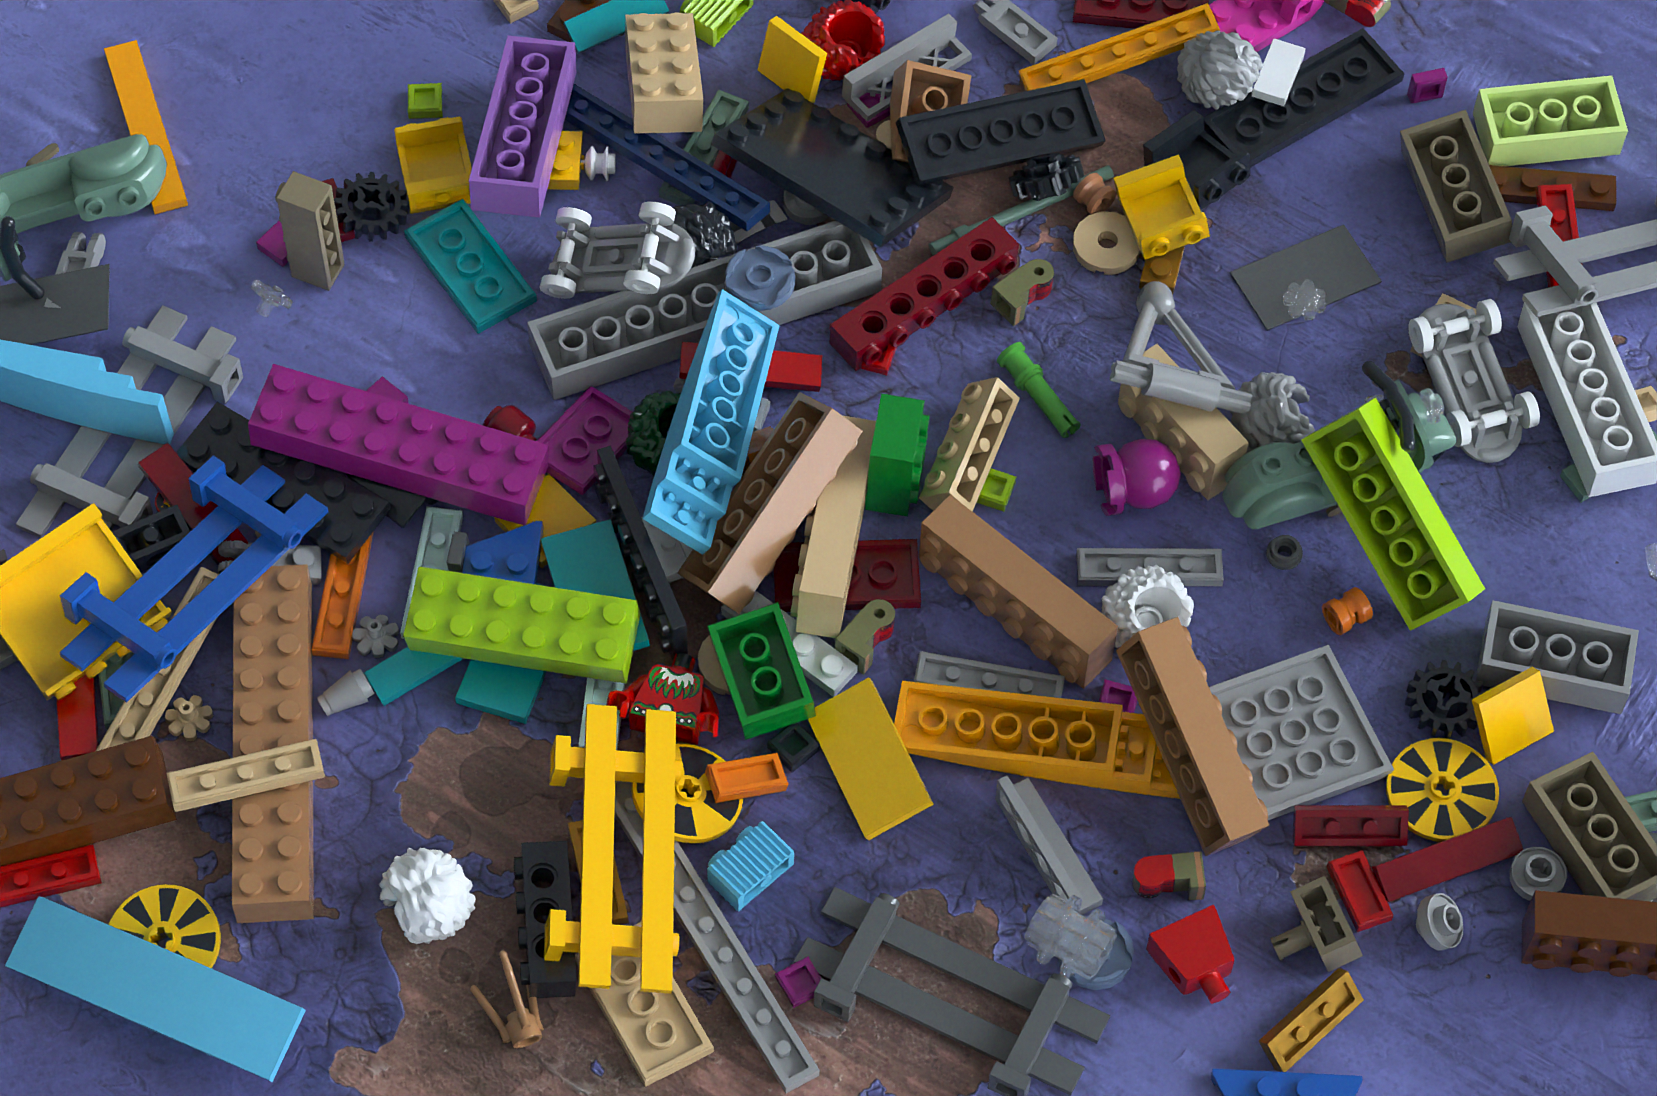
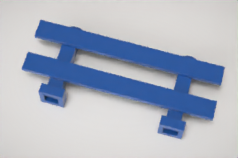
(158, 650)

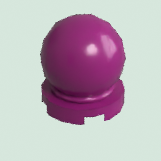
(1138, 474)

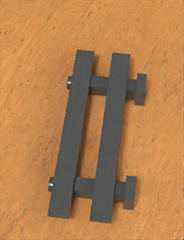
(1020, 1054)

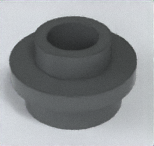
(1287, 544)

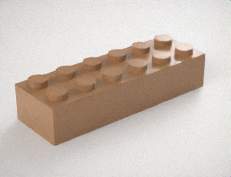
(772, 501)
(1017, 592)
(1192, 736)

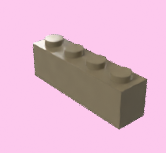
(310, 230)

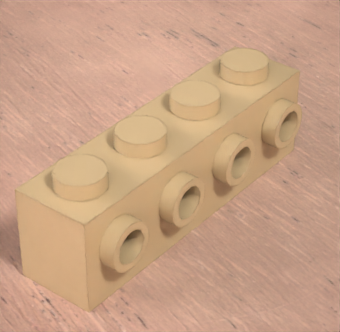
(970, 443)

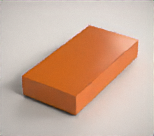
(746, 777)

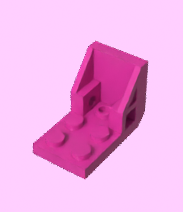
(1262, 19)

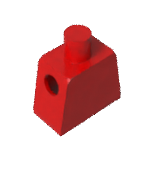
(1194, 954)

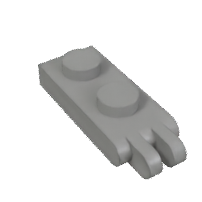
(1016, 28)

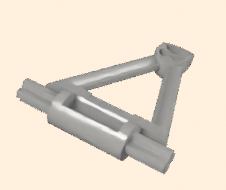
(1196, 389)

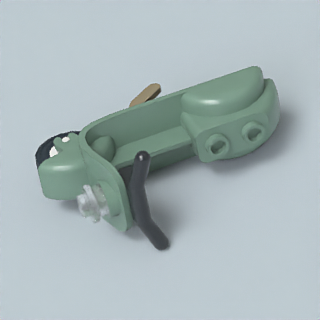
(90, 182)
(1284, 483)

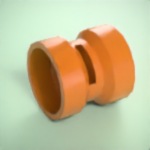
(1348, 610)

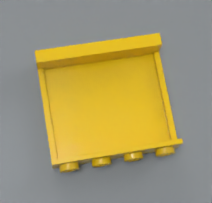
(32, 606)

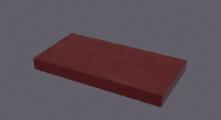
(1129, 12)
(880, 571)

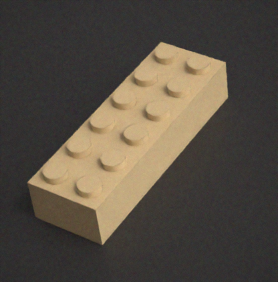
(832, 542)

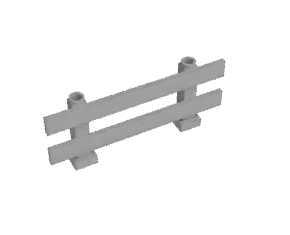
(1564, 262)
(119, 499)

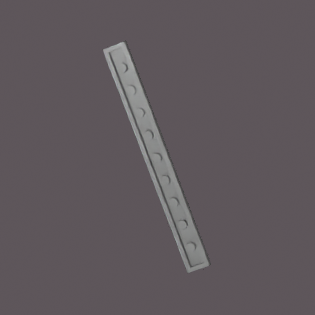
(726, 959)

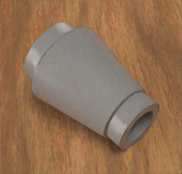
(346, 693)

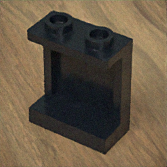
(1206, 163)

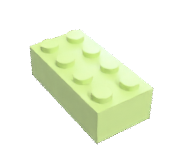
(1550, 121)

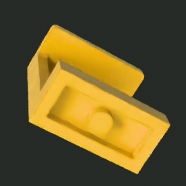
(434, 163)
(1161, 207)

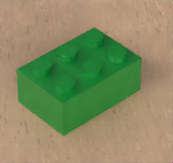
(897, 455)
(762, 671)

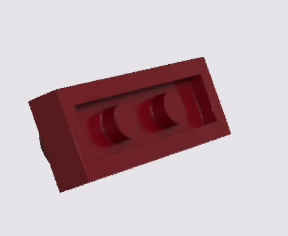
(1350, 825)

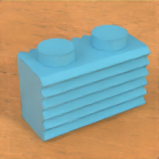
(749, 865)

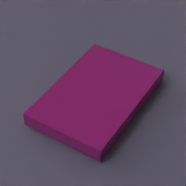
(576, 436)

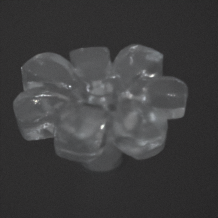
(270, 297)
(1304, 300)

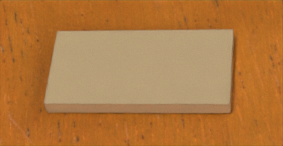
(652, 1027)

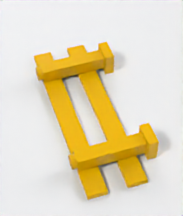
(601, 766)

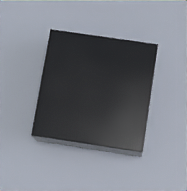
(793, 746)

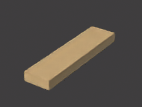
(245, 775)

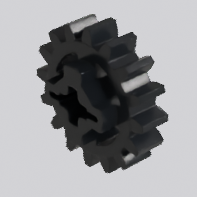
(1046, 176)
(371, 206)
(1427, 695)

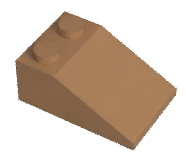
(923, 89)

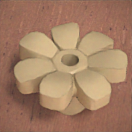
(188, 717)

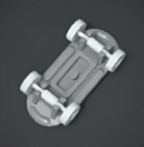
(618, 256)
(1471, 379)

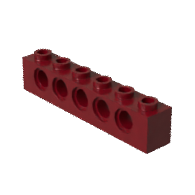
(986, 242)

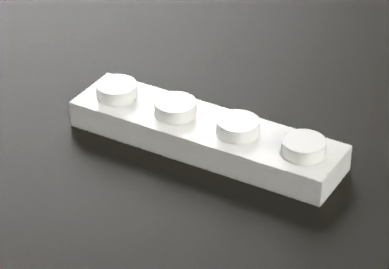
(816, 657)

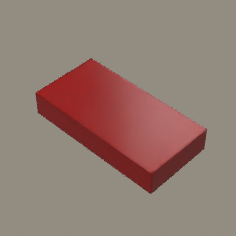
(1359, 891)

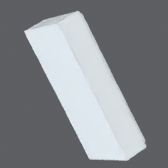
(1278, 72)

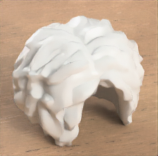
(1144, 600)
(428, 894)

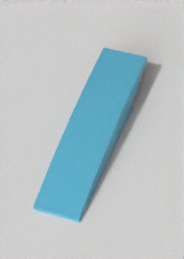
(80, 392)
(712, 424)
(156, 988)

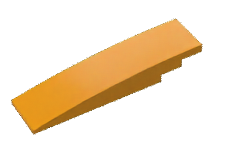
(1033, 737)

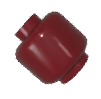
(512, 421)

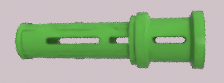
(1030, 378)

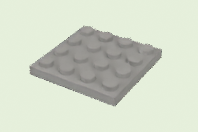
(1301, 731)

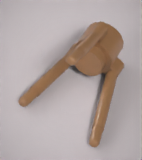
(523, 1026)

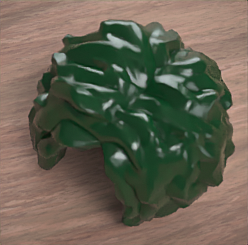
(649, 428)

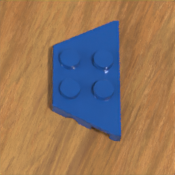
(507, 555)
(1271, 1083)

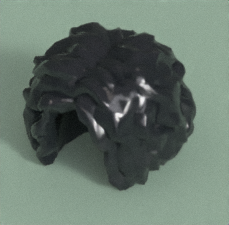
(708, 229)

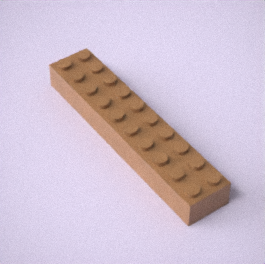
(271, 711)

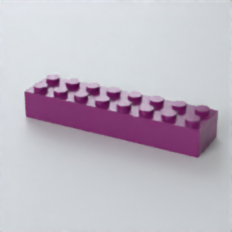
(398, 444)

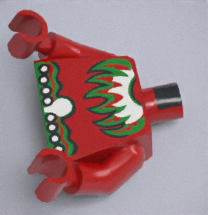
(670, 690)

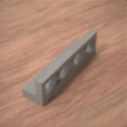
(916, 48)
(1045, 843)

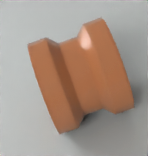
(1094, 193)

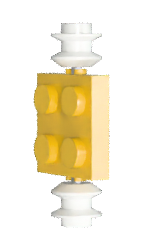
(570, 162)

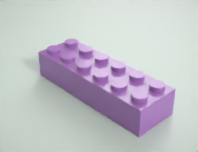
(523, 126)

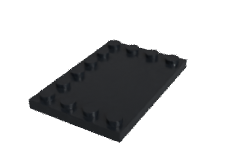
(830, 166)

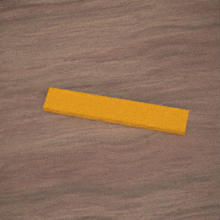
(1121, 50)
(144, 117)

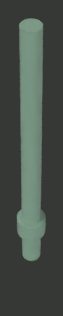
(1014, 213)

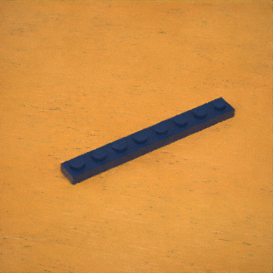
(665, 160)

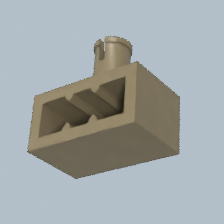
(1321, 927)

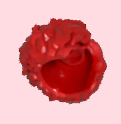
(847, 34)

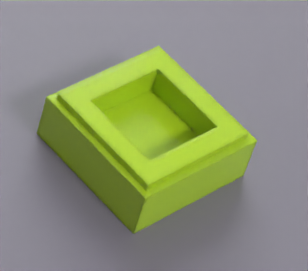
(425, 100)
(997, 490)

